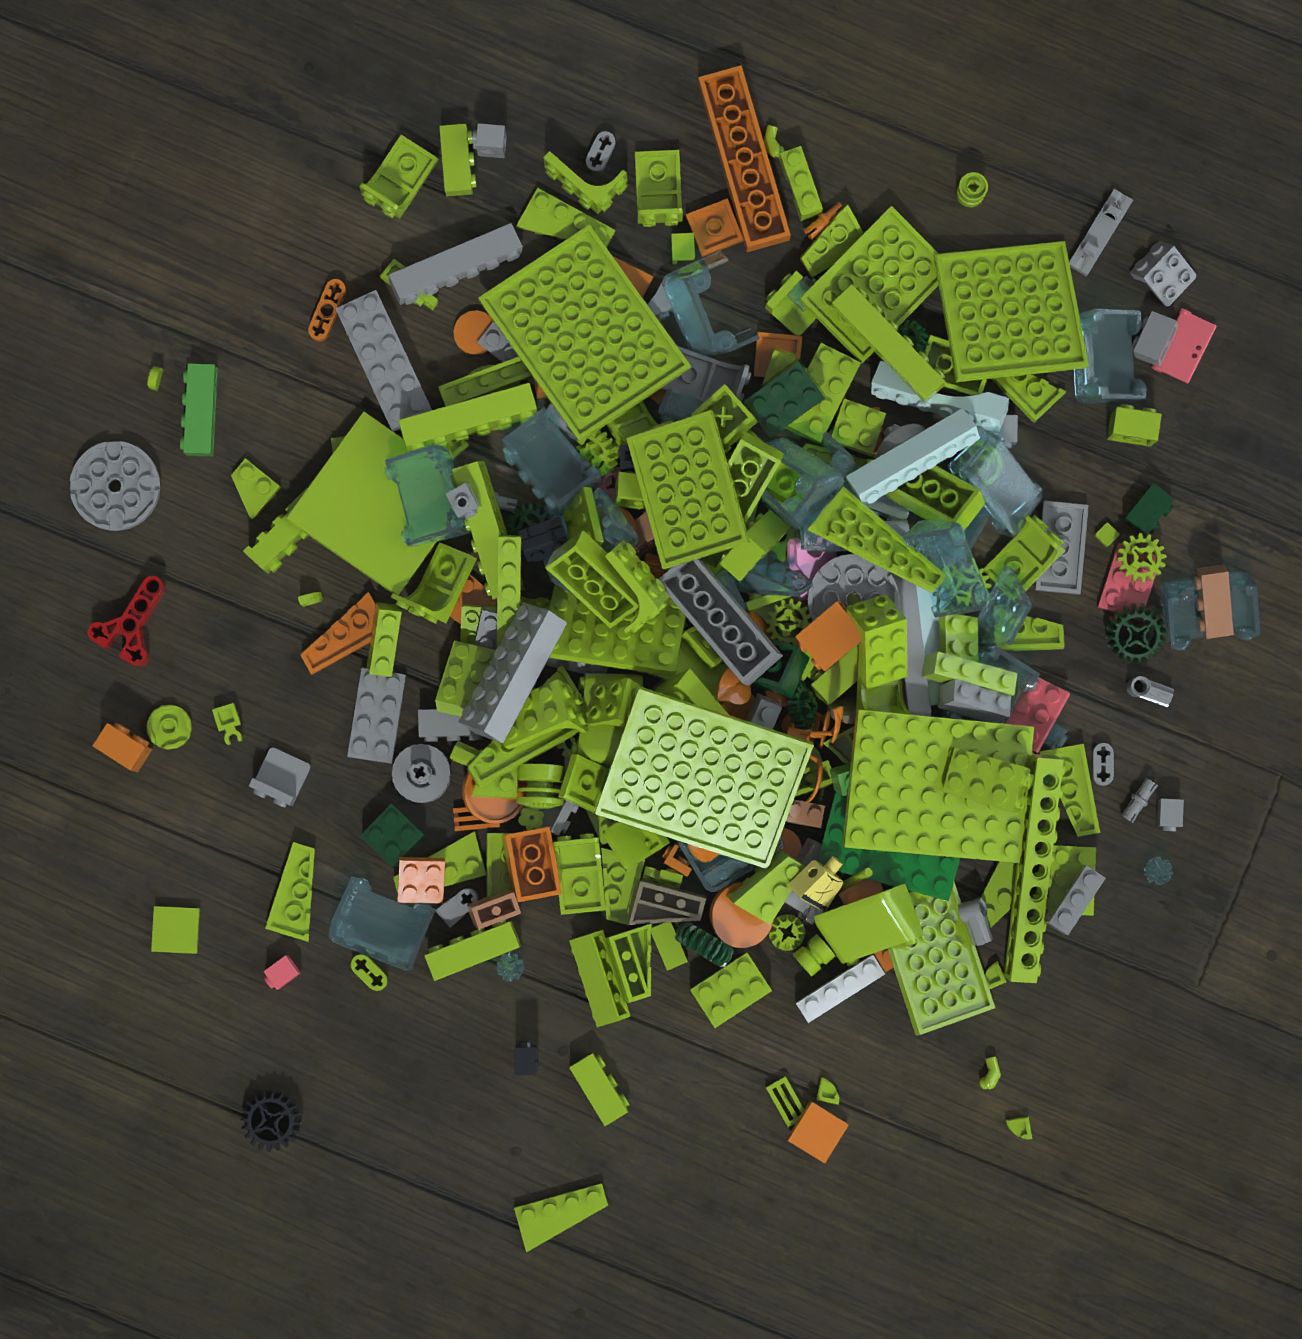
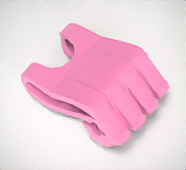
(806, 562)

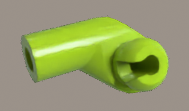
(770, 143)

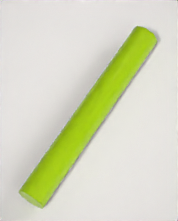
(851, 881)

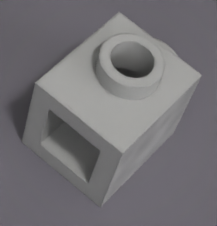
(463, 501)

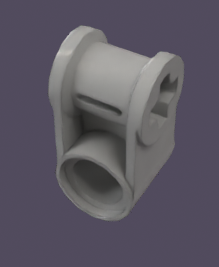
(455, 908)

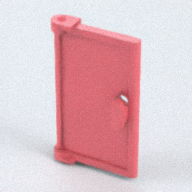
(1183, 352)

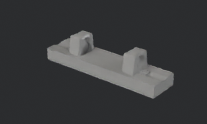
(1100, 232)

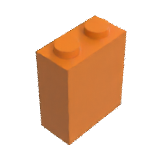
(829, 636)

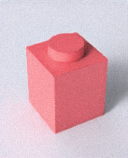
(281, 973)

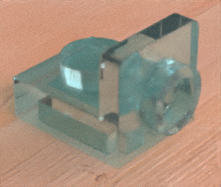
(800, 290)
(1056, 737)

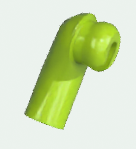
(993, 1074)

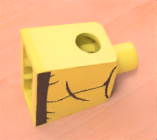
(818, 883)

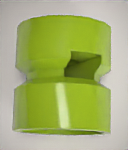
(972, 189)
(814, 955)

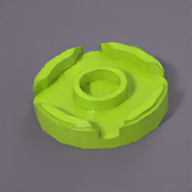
(169, 727)

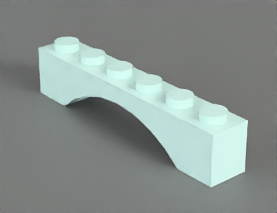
(984, 409)

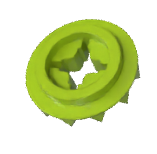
(797, 929)

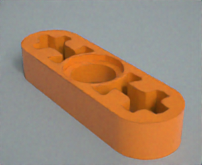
(323, 301)

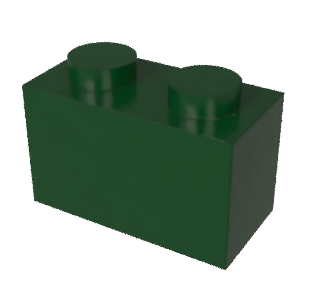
(1149, 509)

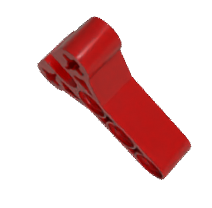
(134, 638)

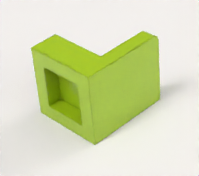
(682, 247)

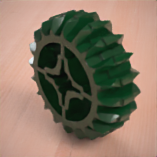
(1141, 627)
(704, 944)

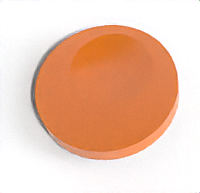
(490, 809)
(733, 923)

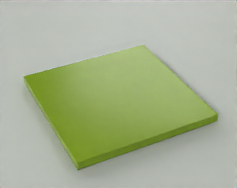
(1010, 311)
(359, 509)

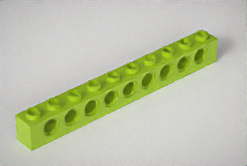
(1022, 902)

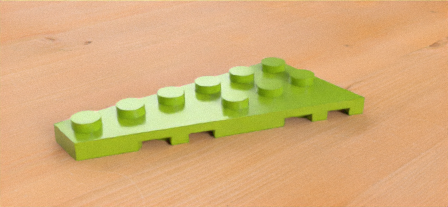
(862, 532)
(498, 760)

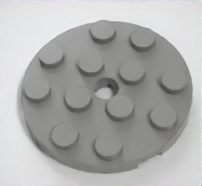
(98, 469)
(846, 576)

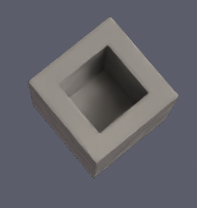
(1170, 813)

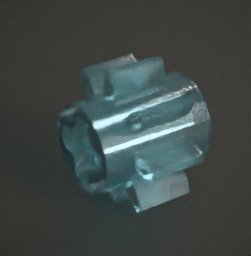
(1158, 870)
(510, 966)

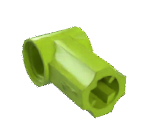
(464, 754)

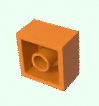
(122, 747)

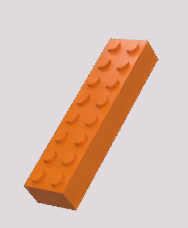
(744, 158)

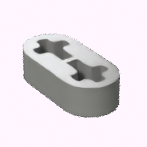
(605, 154)
(1108, 764)

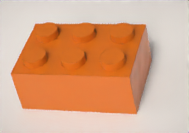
(531, 864)

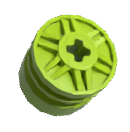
(540, 785)

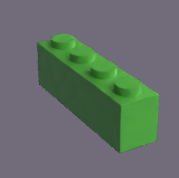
(200, 410)

